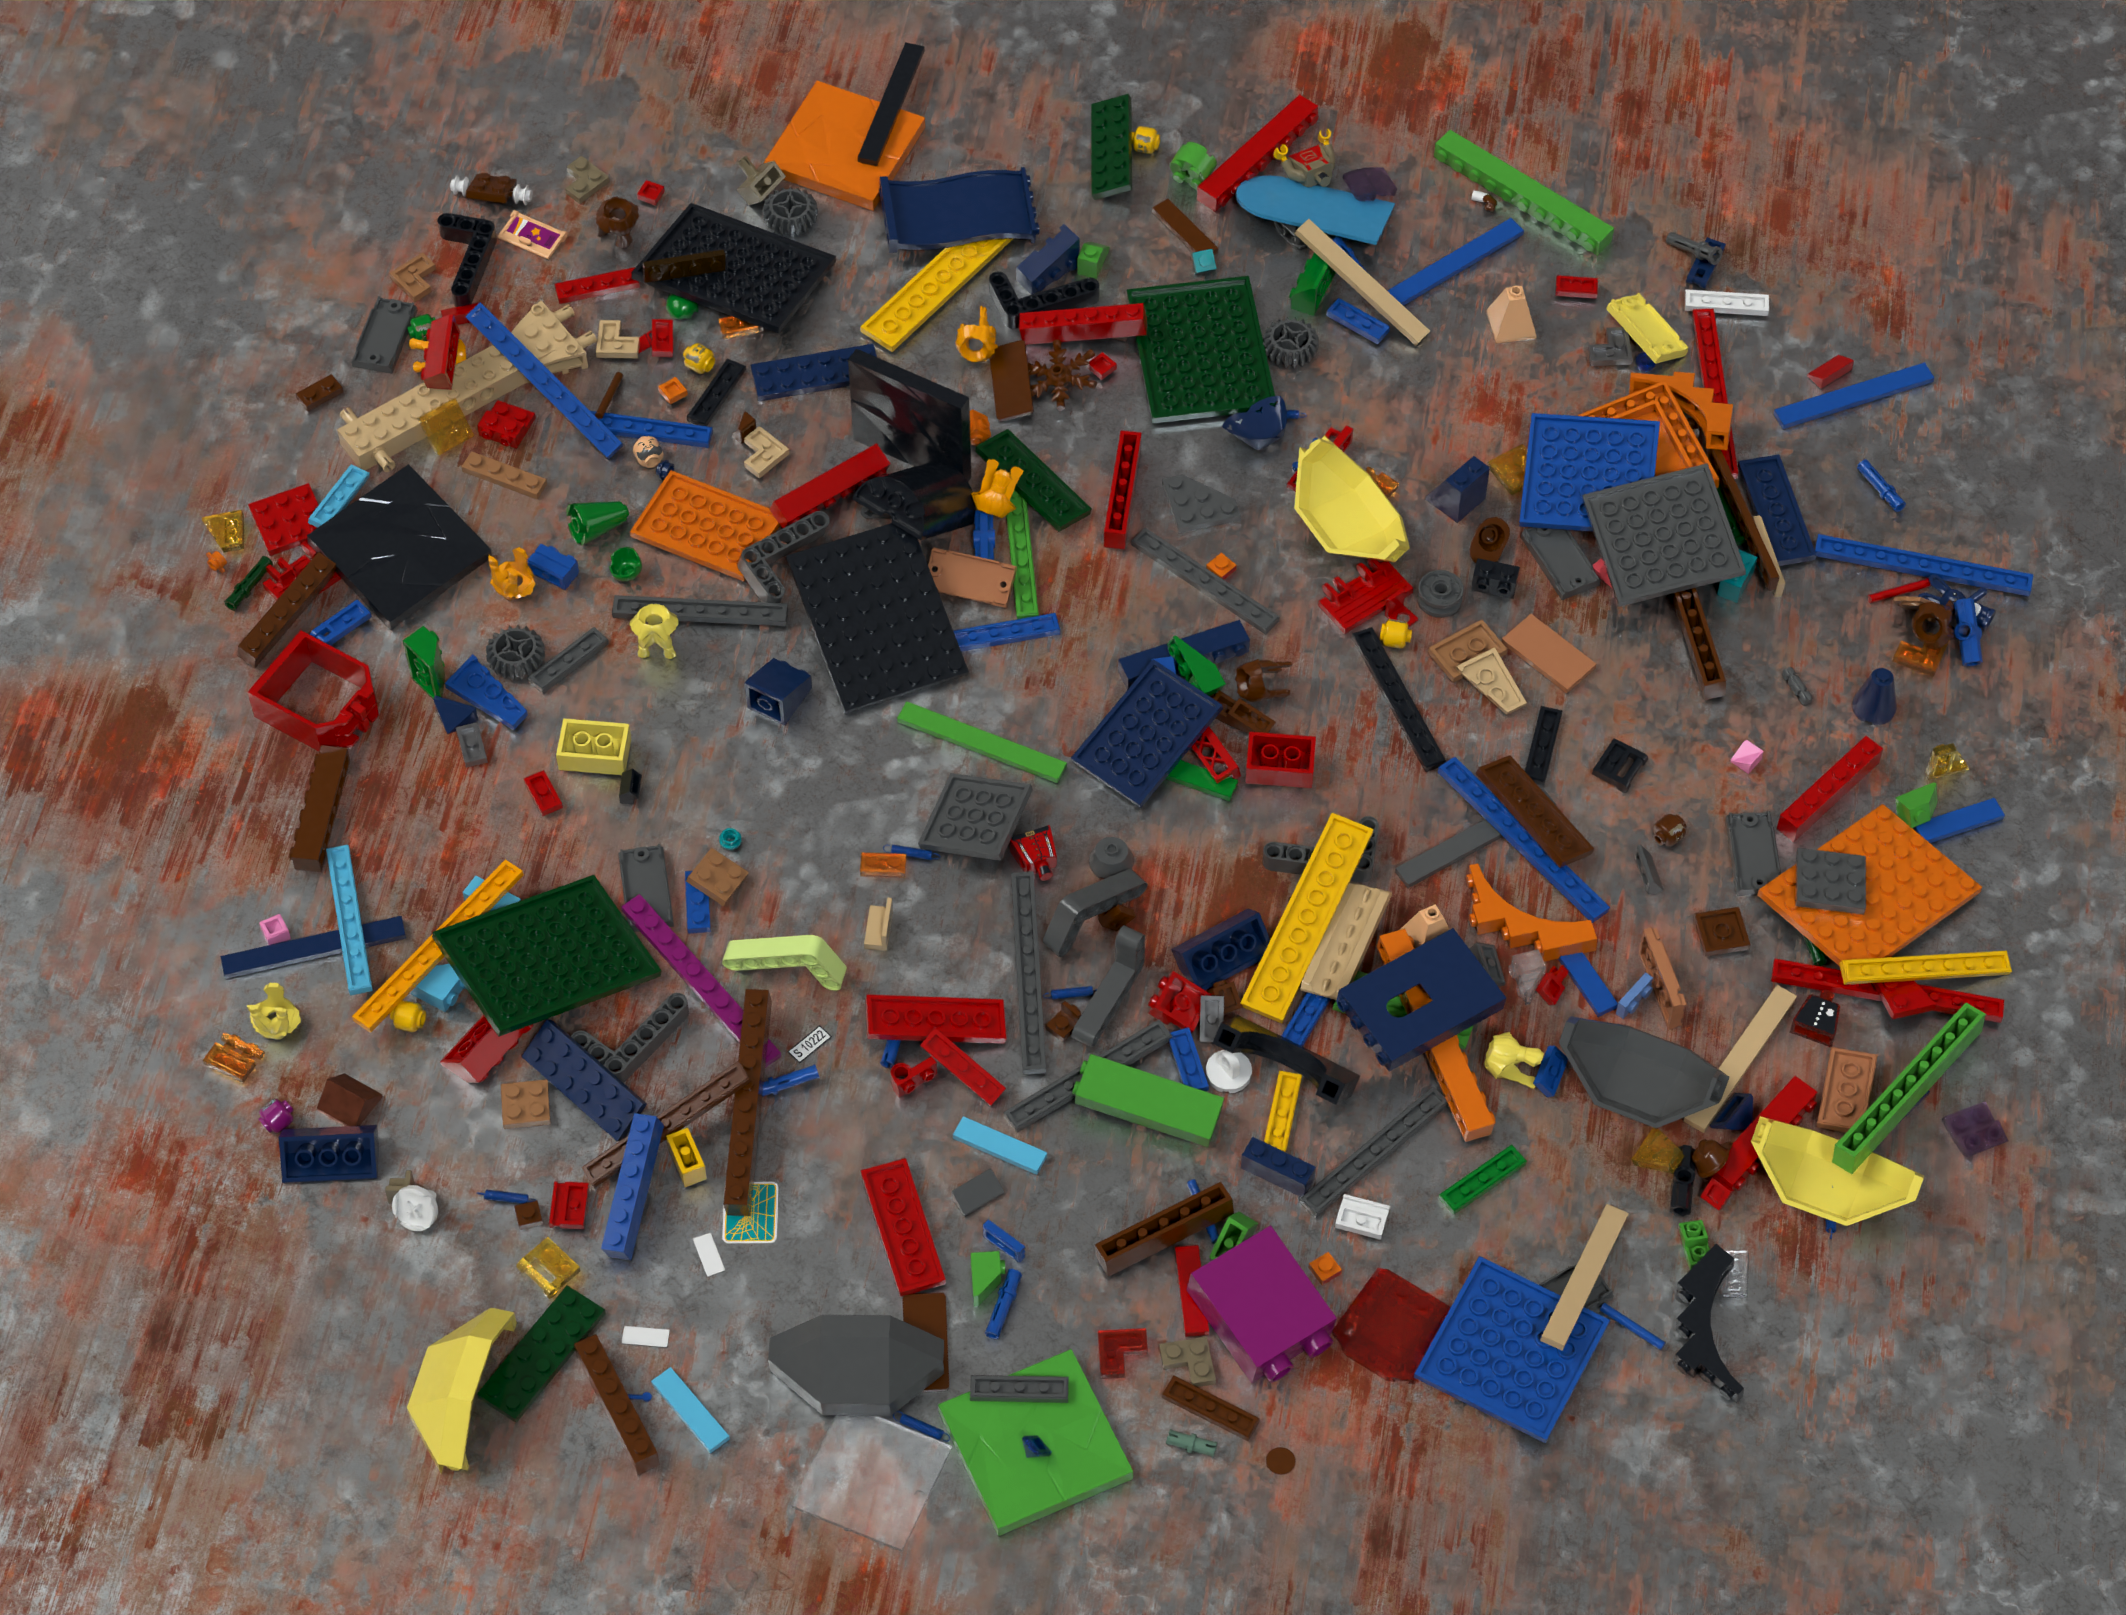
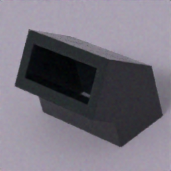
(628, 778)

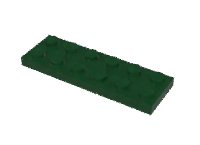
(1111, 147)
(1037, 483)
(541, 1354)

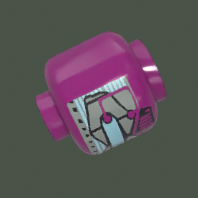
(276, 1115)

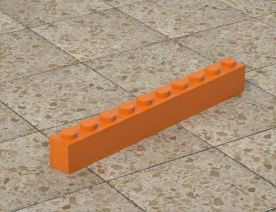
(1445, 1059)

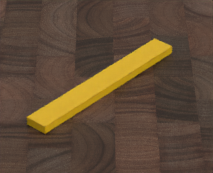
(1925, 967)

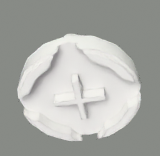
(1228, 1071)
(415, 1207)

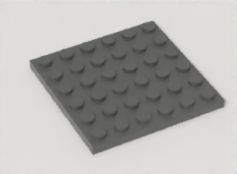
(1663, 535)

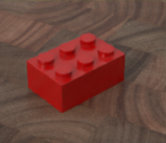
(1280, 759)

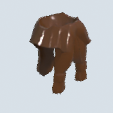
(627, 215)
(1942, 615)
(1256, 690)

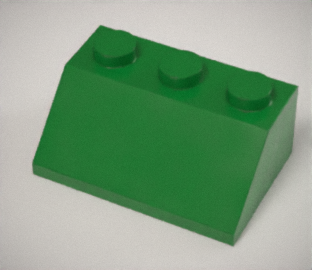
(1311, 285)
(425, 661)

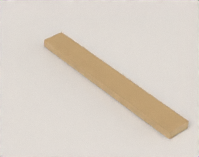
(1362, 282)
(1747, 1050)
(1584, 1277)

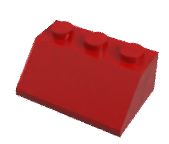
(441, 353)

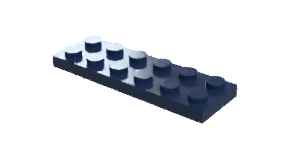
(804, 373)
(1776, 504)
(583, 1080)

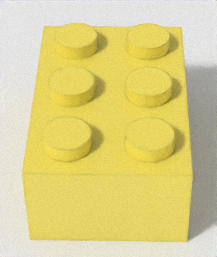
(593, 746)

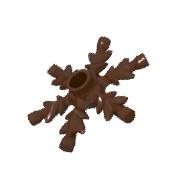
(1060, 374)

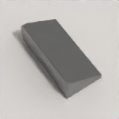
(1648, 871)
(1488, 958)
(977, 1192)

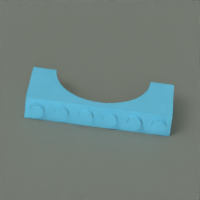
(442, 984)

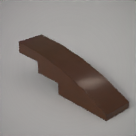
(1242, 715)

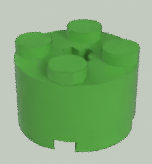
(1192, 164)

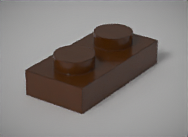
(319, 392)

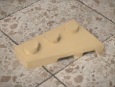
(1493, 680)

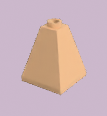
(1511, 316)
(1426, 925)

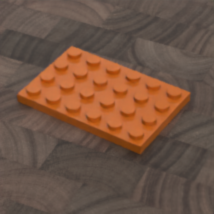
(703, 523)

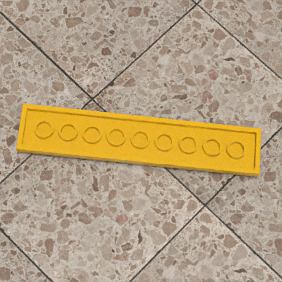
(929, 291)
(1306, 918)

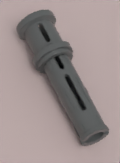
(1699, 249)

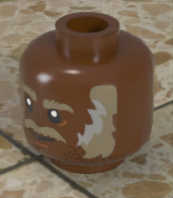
(1669, 830)

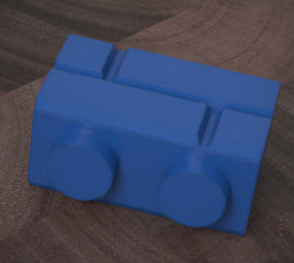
(553, 566)

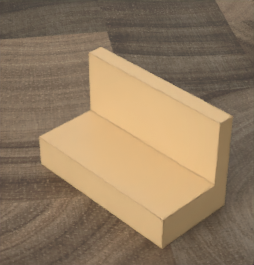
(878, 926)

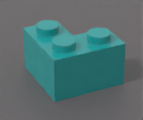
(1734, 587)

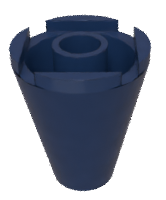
(1876, 698)

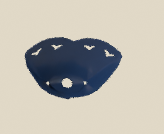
(1259, 428)

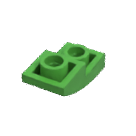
(1694, 1241)

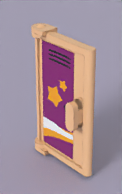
(527, 231)

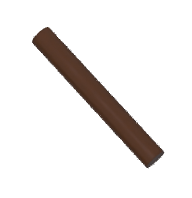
(609, 395)

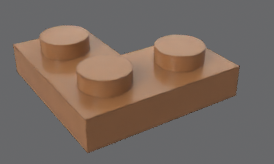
(410, 276)

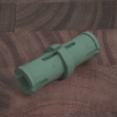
(1191, 1443)

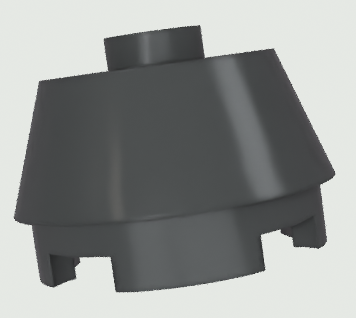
(1110, 857)

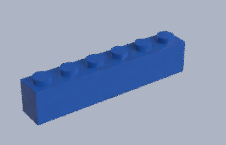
(632, 1186)

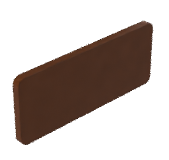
(1011, 381)
(929, 1314)

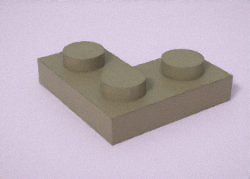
(588, 181)
(1193, 1354)

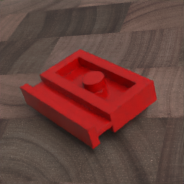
(569, 1205)

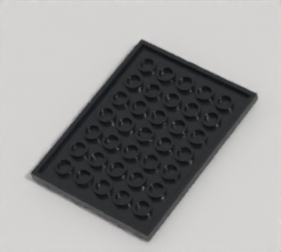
(763, 272)
(876, 616)

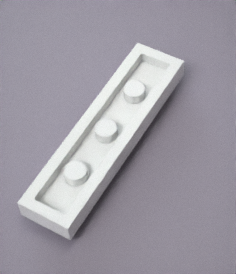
(1727, 302)

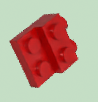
(506, 424)
(1177, 1001)

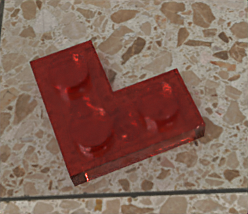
(1116, 1344)

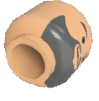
(648, 451)

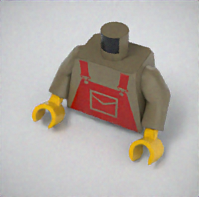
(1310, 165)

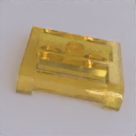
(554, 1261)

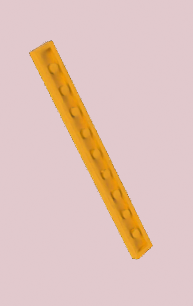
(429, 954)

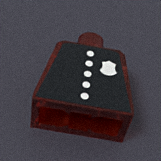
(1817, 1019)

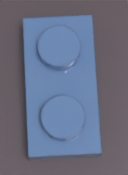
(1640, 990)

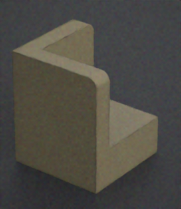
(396, 1184)

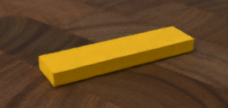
(1283, 1110)

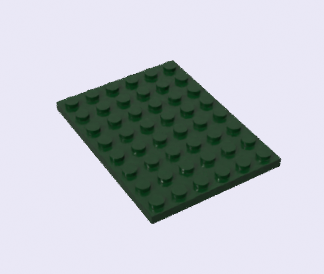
(1201, 349)
(546, 955)

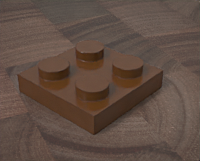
(1722, 931)

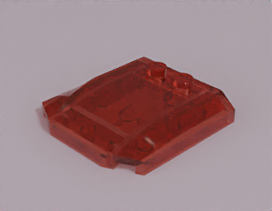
(1390, 1326)

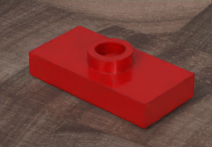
(1576, 287)

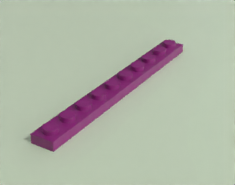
(690, 969)

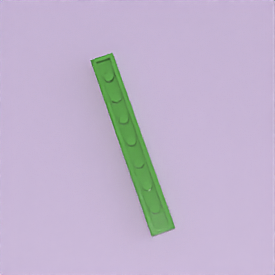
(1022, 557)
(982, 742)

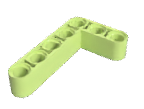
(787, 952)

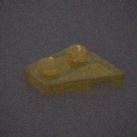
(227, 529)
(1945, 761)
(1658, 1153)

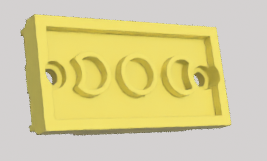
(1647, 328)

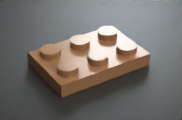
(1463, 647)

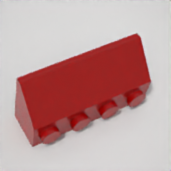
(480, 1051)

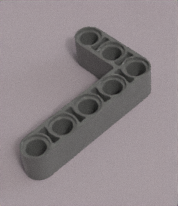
(777, 550)
(1287, 852)
(1088, 903)
(1114, 987)
(634, 1043)

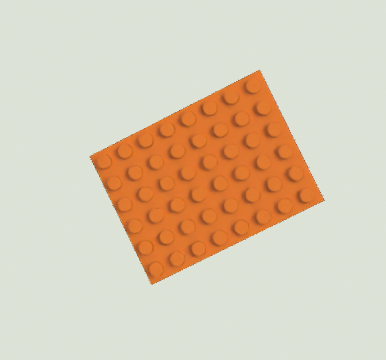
(1906, 891)

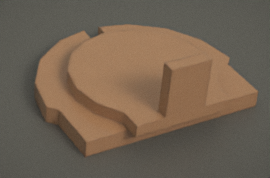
(1912, 603)

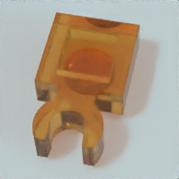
(1384, 482)

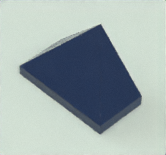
(454, 713)
(1736, 1113)

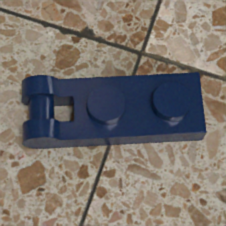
(1703, 267)

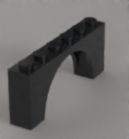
(1331, 1080)

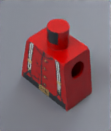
(1035, 851)

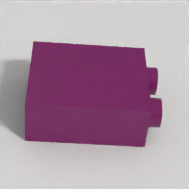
(1262, 1306)

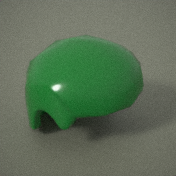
(680, 308)
(625, 564)

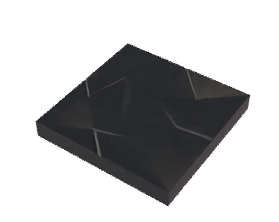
(908, 414)
(399, 546)

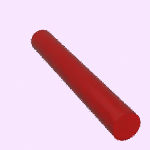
(1898, 590)

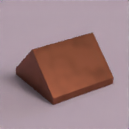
(347, 1100)

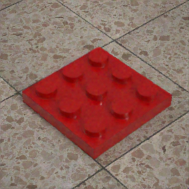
(284, 518)

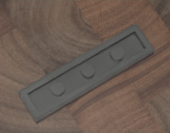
(568, 660)
(1019, 1388)

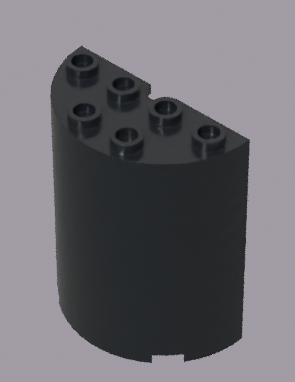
(921, 499)

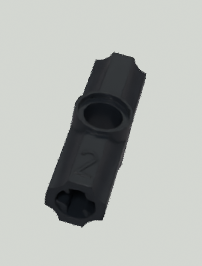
(1682, 1191)

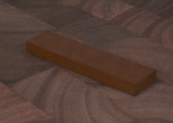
(1183, 227)
(1210, 1408)

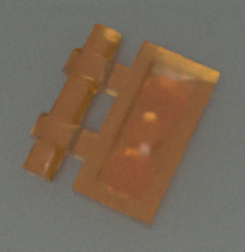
(230, 1062)

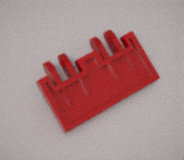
(291, 572)
(1361, 599)

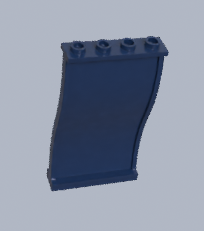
(958, 210)

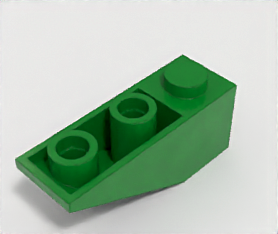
(1196, 667)

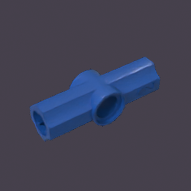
(984, 535)
(1970, 644)

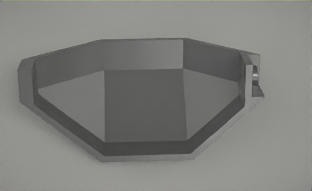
(1640, 1072)
(856, 1363)

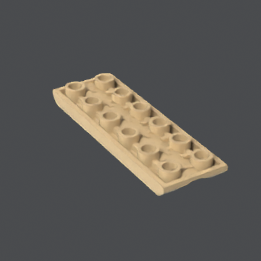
(1345, 940)

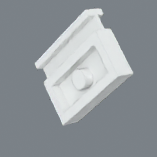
(1362, 1216)

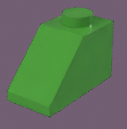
(1091, 259)
(1917, 805)
(1235, 1231)
(986, 1274)

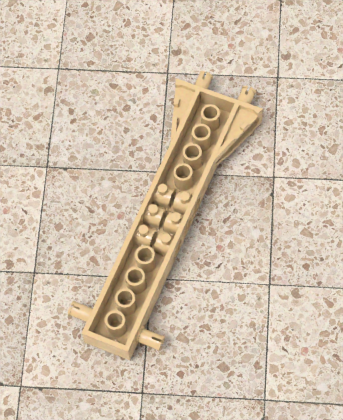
(475, 383)

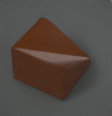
(746, 426)

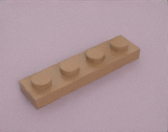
(504, 475)

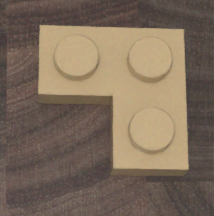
(612, 345)
(768, 452)

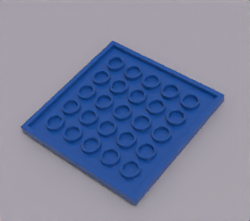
(1580, 457)
(1494, 1354)

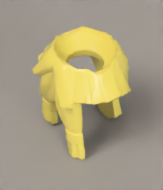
(658, 630)
(286, 1013)
(1505, 1053)

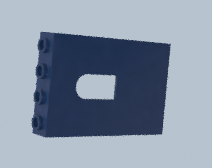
(1450, 976)

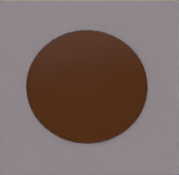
(1280, 1460)

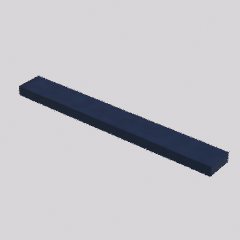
(307, 948)

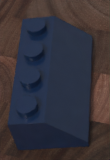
(1223, 949)
(329, 1153)

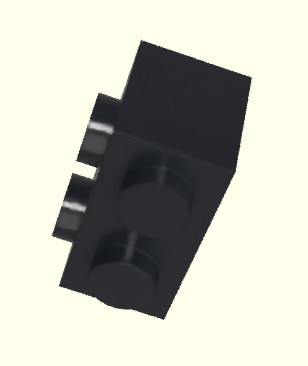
(1495, 578)

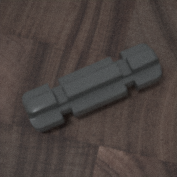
(1797, 686)

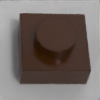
(528, 1215)

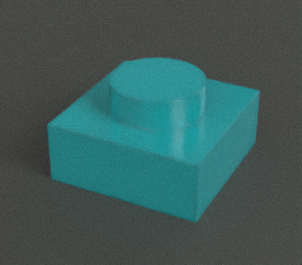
(1203, 261)

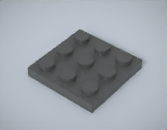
(1830, 881)

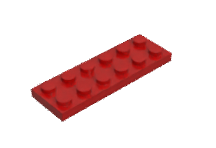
(917, 1016)
(903, 1227)

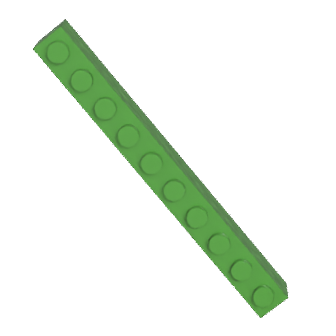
(1524, 192)
(1908, 1088)

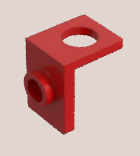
(1396, 607)

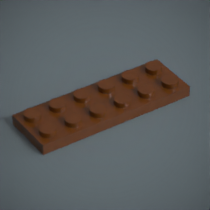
(1535, 811)

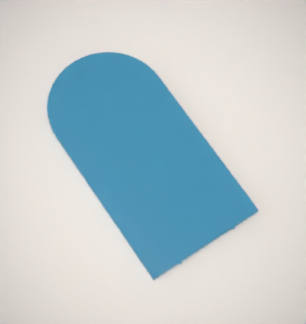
(1328, 208)

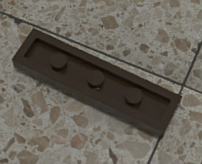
(684, 266)

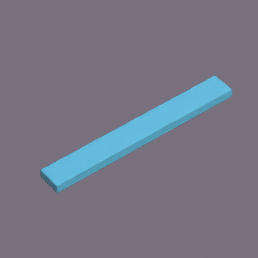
(349, 920)

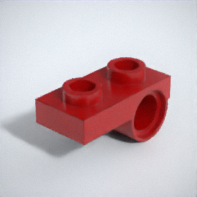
(914, 1076)

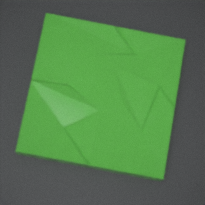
(1024, 1489)

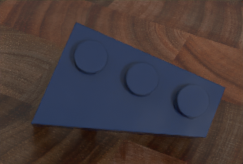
(1050, 263)

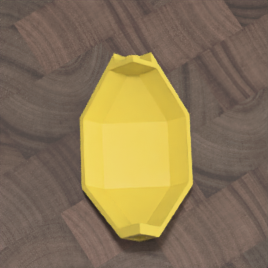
(1346, 506)
(1803, 1175)
(448, 1384)

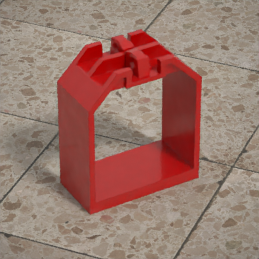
(285, 671)

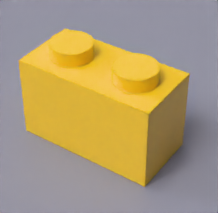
(686, 1157)

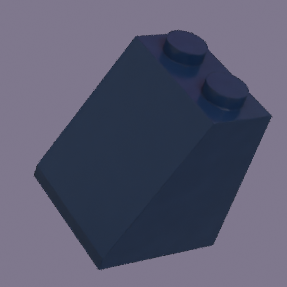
(1461, 490)
(777, 690)

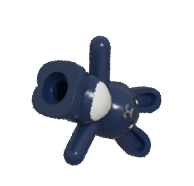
(1983, 614)

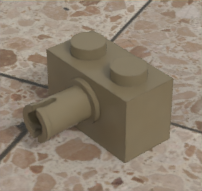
(758, 181)

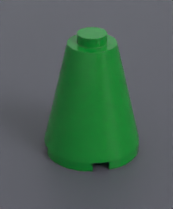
(594, 519)

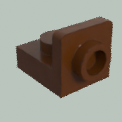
(1116, 917)
(1230, 994)
(1063, 1022)

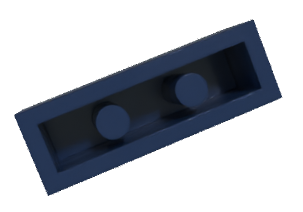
(1278, 1167)

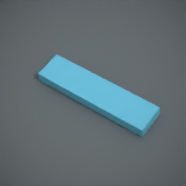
(339, 495)
(1000, 1145)
(690, 1410)

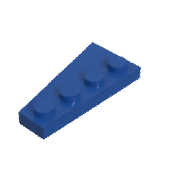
(486, 693)

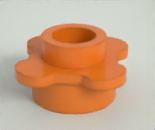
(216, 561)

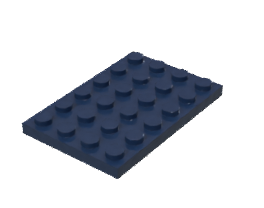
(1147, 733)

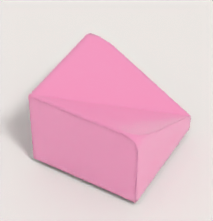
(1747, 756)
(275, 930)

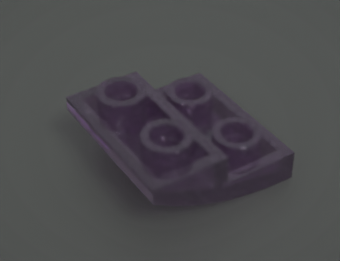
(1369, 182)
(1974, 1129)

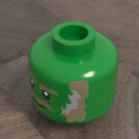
(419, 326)

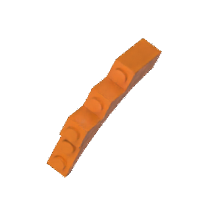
(1697, 402)
(1552, 938)

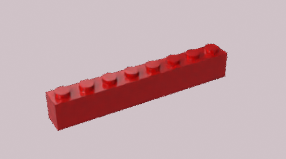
(1257, 152)

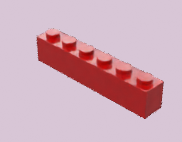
(1083, 323)
(830, 486)
(1122, 490)
(1829, 788)
(1786, 1107)

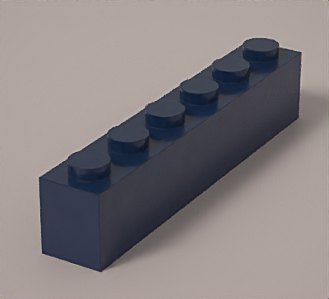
(1214, 644)

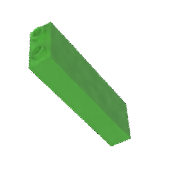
(1148, 1100)

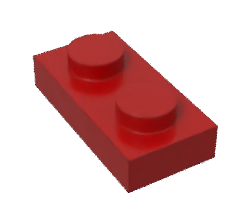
(662, 338)
(543, 793)

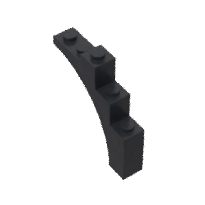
(1700, 1352)

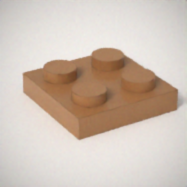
(717, 876)
(525, 1104)

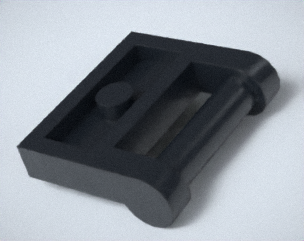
(1614, 760)

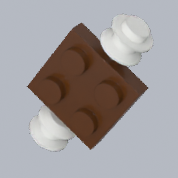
(491, 188)

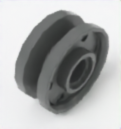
(1440, 593)

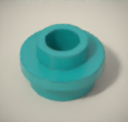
(727, 834)

